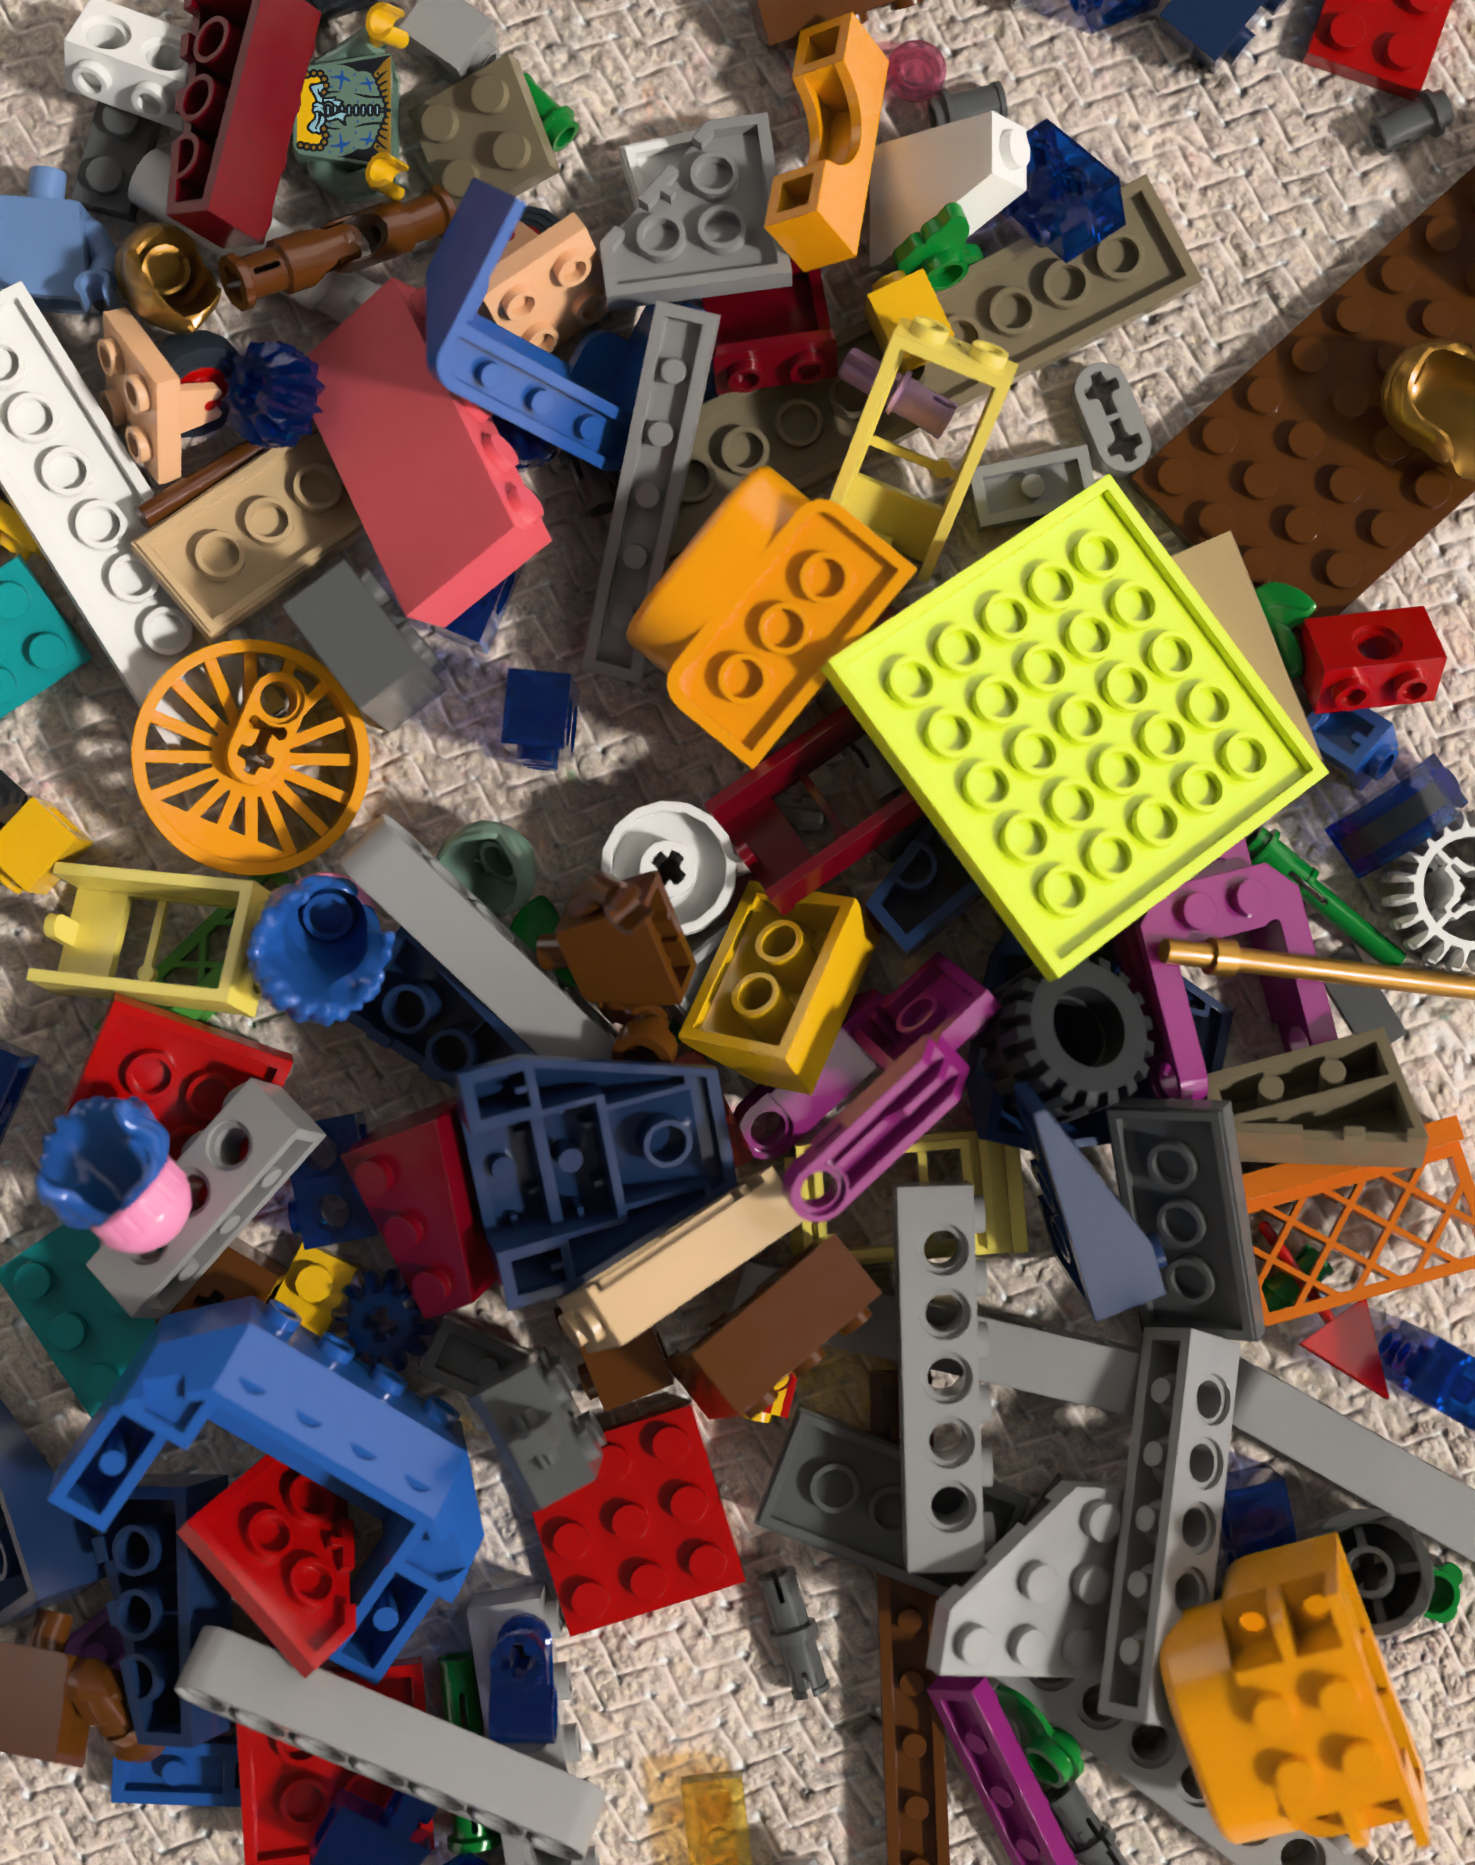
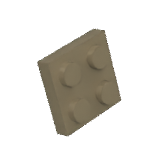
(486, 132)

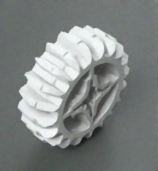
(1446, 875)

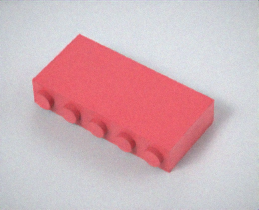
(421, 462)

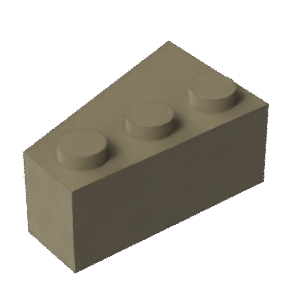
(1325, 1106)

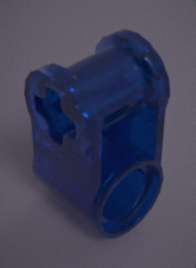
(523, 1690)

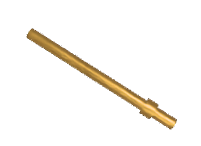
(1226, 958)

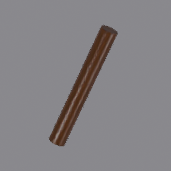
(194, 484)

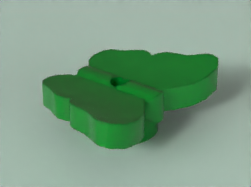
(939, 249)

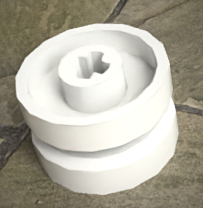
(682, 835)

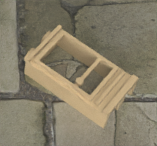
(677, 1264)

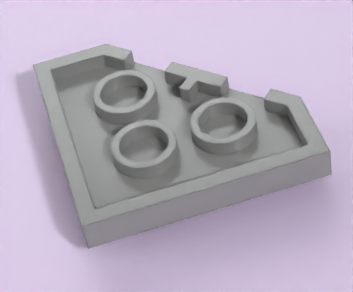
(701, 223)
(1039, 1596)

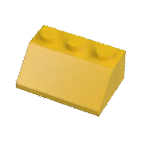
(781, 987)

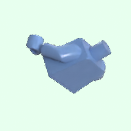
(56, 248)

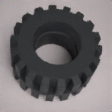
(1106, 1031)

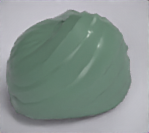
(492, 864)

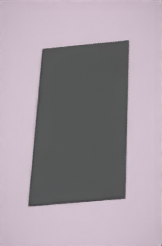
(1364, 1006)

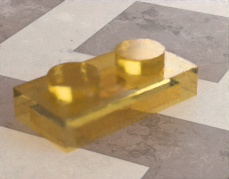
(716, 1818)

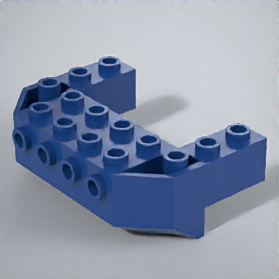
(316, 1413)

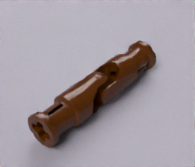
(305, 256)

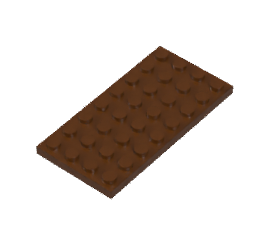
(1300, 441)

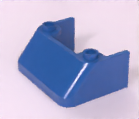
(573, 404)

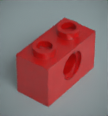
(1371, 659)

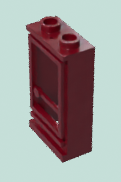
(768, 840)

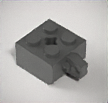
(540, 1428)

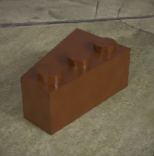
(776, 1331)

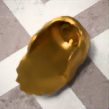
(166, 278)
(1432, 402)

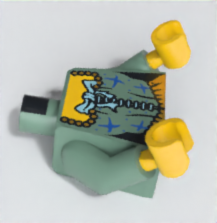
(352, 113)

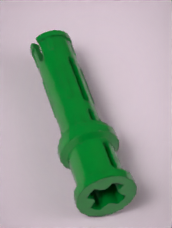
(459, 1677)

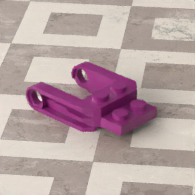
(1218, 903)
(915, 1045)

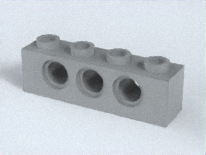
(279, 1142)

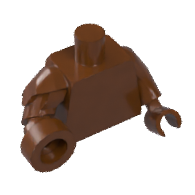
(625, 958)
(57, 1696)

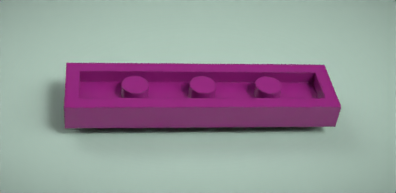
(999, 1771)

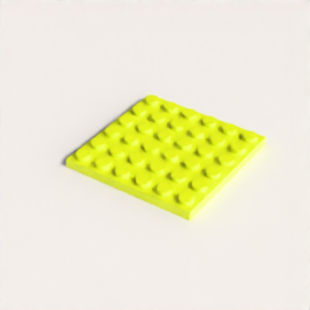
(1075, 725)

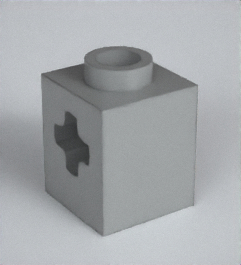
(450, 38)

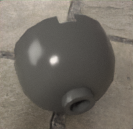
(1387, 1566)

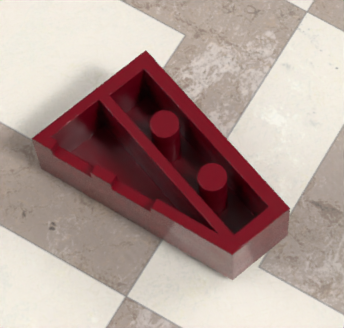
(425, 1206)

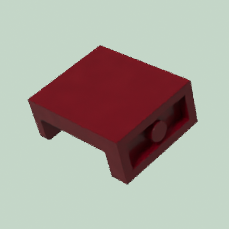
(773, 336)

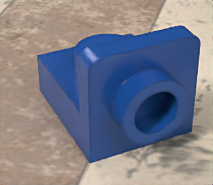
(1356, 743)

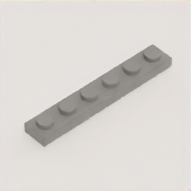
(650, 482)

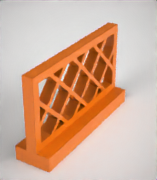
(1297, 1182)

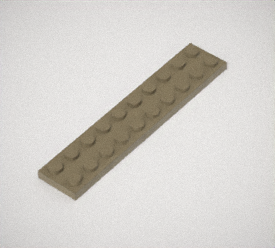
(1011, 298)

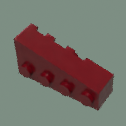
(237, 114)

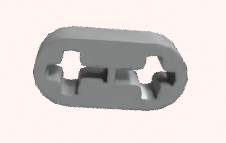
(1124, 415)

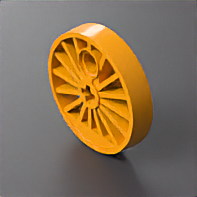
(214, 842)

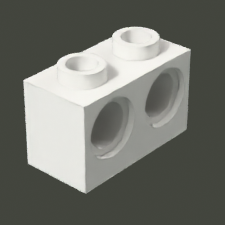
(126, 61)

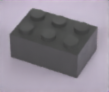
(368, 644)

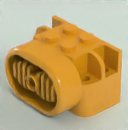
(762, 607)
(1292, 1703)

